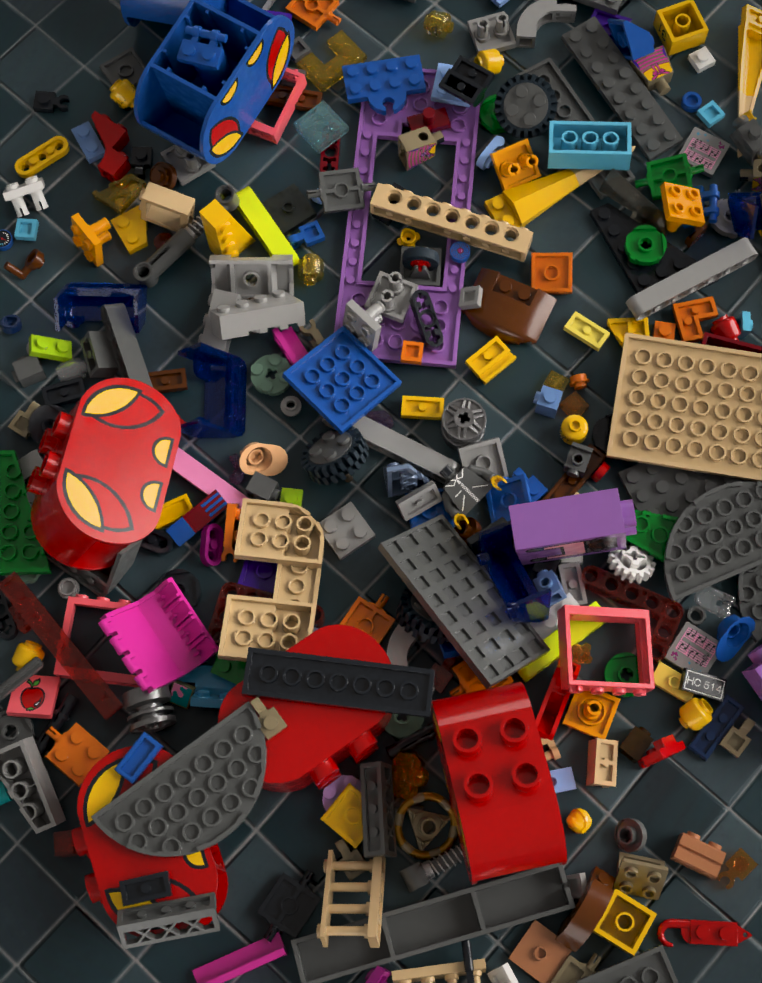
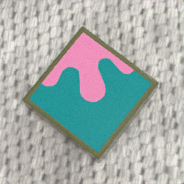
(181, 693)

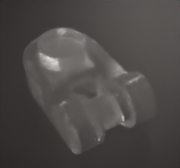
(708, 598)

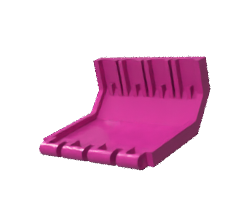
(159, 637)

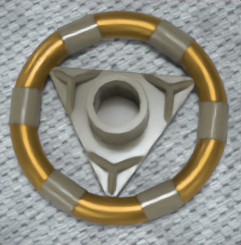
(425, 826)

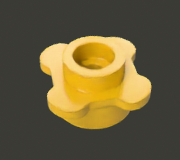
(408, 233)

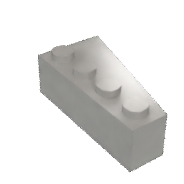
(257, 315)
(30, 784)

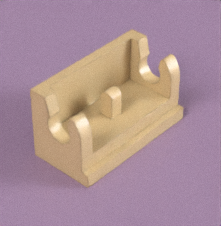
(602, 763)

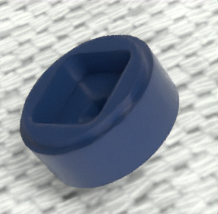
(11, 324)

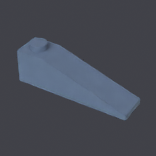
(402, 479)

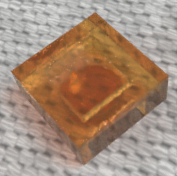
(574, 404)

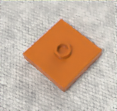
(552, 272)

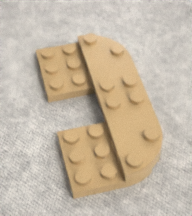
(295, 541)

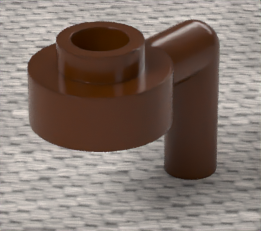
(34, 261)

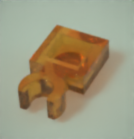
(739, 866)

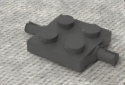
(341, 190)

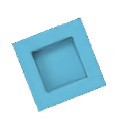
(710, 114)
(26, 229)
(745, 323)

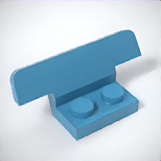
(209, 687)

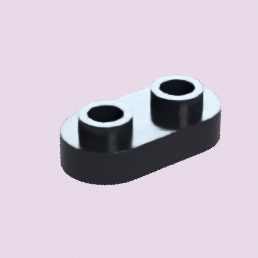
(153, 540)

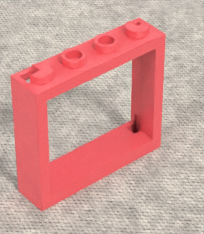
(274, 134)
(101, 603)
(610, 615)

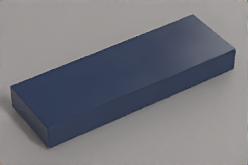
(711, 735)

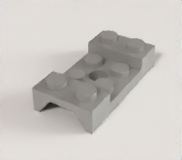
(271, 272)

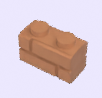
(697, 855)

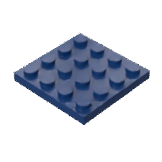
(342, 379)

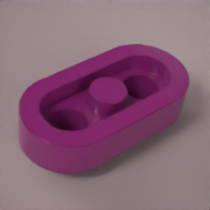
(211, 546)

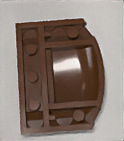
(510, 309)

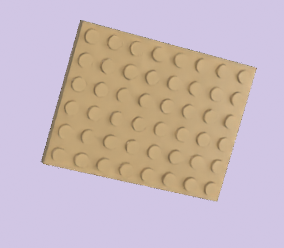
(688, 407)

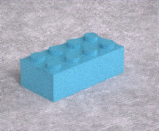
(589, 145)

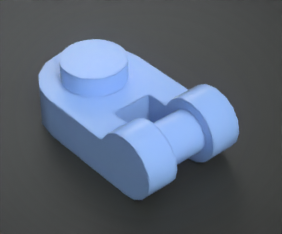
(484, 160)

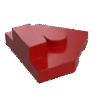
(662, 749)

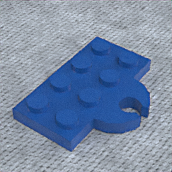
(384, 82)

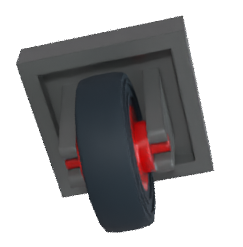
(421, 265)

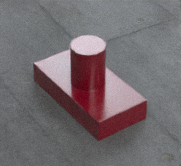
(431, 118)

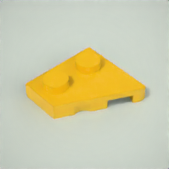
(131, 230)
(630, 325)

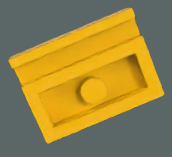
(490, 360)

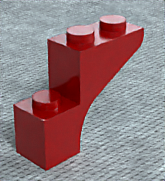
(114, 137)
(553, 704)

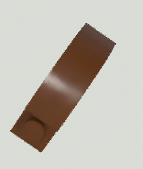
(588, 911)

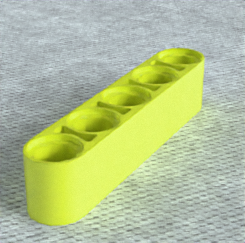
(263, 225)
(579, 631)

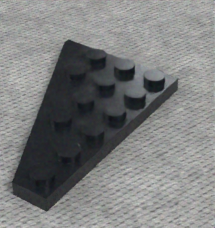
(615, 227)

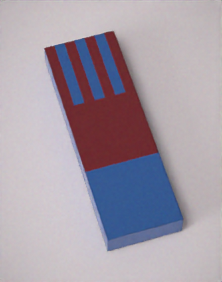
(197, 518)

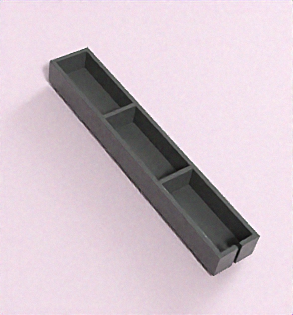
(437, 923)

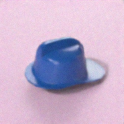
(732, 635)

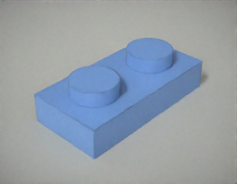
(88, 142)

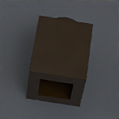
(635, 744)

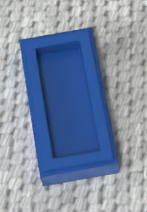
(138, 758)

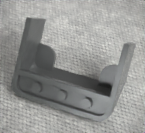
(103, 581)

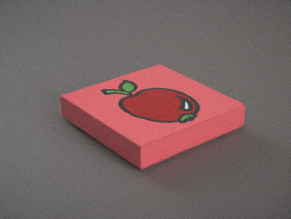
(35, 697)

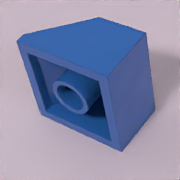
(631, 39)

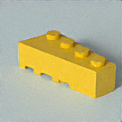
(223, 232)

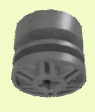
(459, 434)
(149, 708)

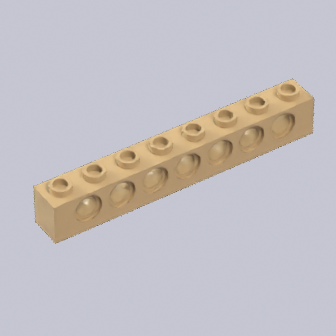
(457, 230)

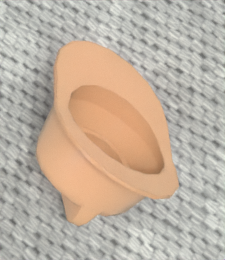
(263, 458)

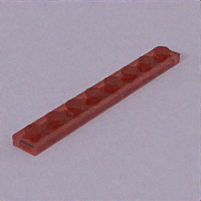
(60, 646)

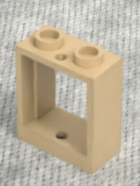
(166, 207)

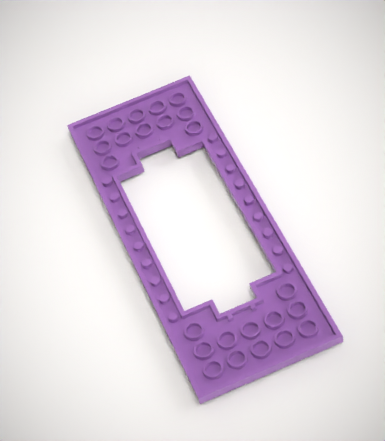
(446, 298)

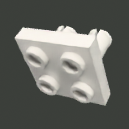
(15, 193)

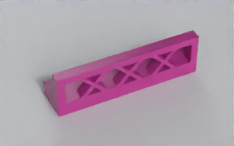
(289, 344)
(241, 961)

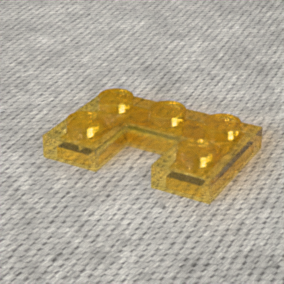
(327, 75)

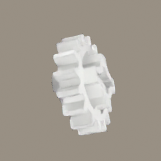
(631, 564)

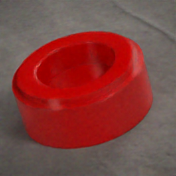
(600, 472)

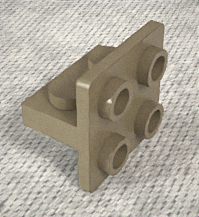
(640, 875)

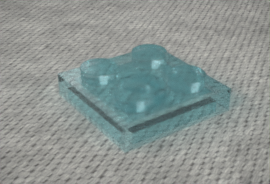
(321, 127)

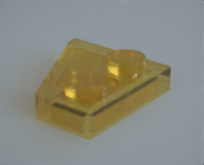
(121, 193)

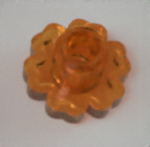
(408, 775)

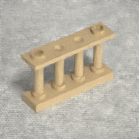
(373, 909)
(447, 971)

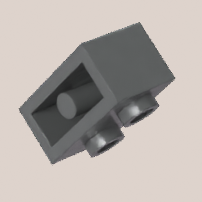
(98, 355)

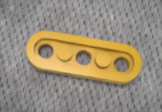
(47, 150)

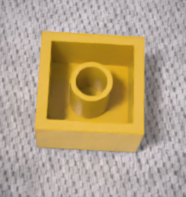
(680, 27)
(625, 923)

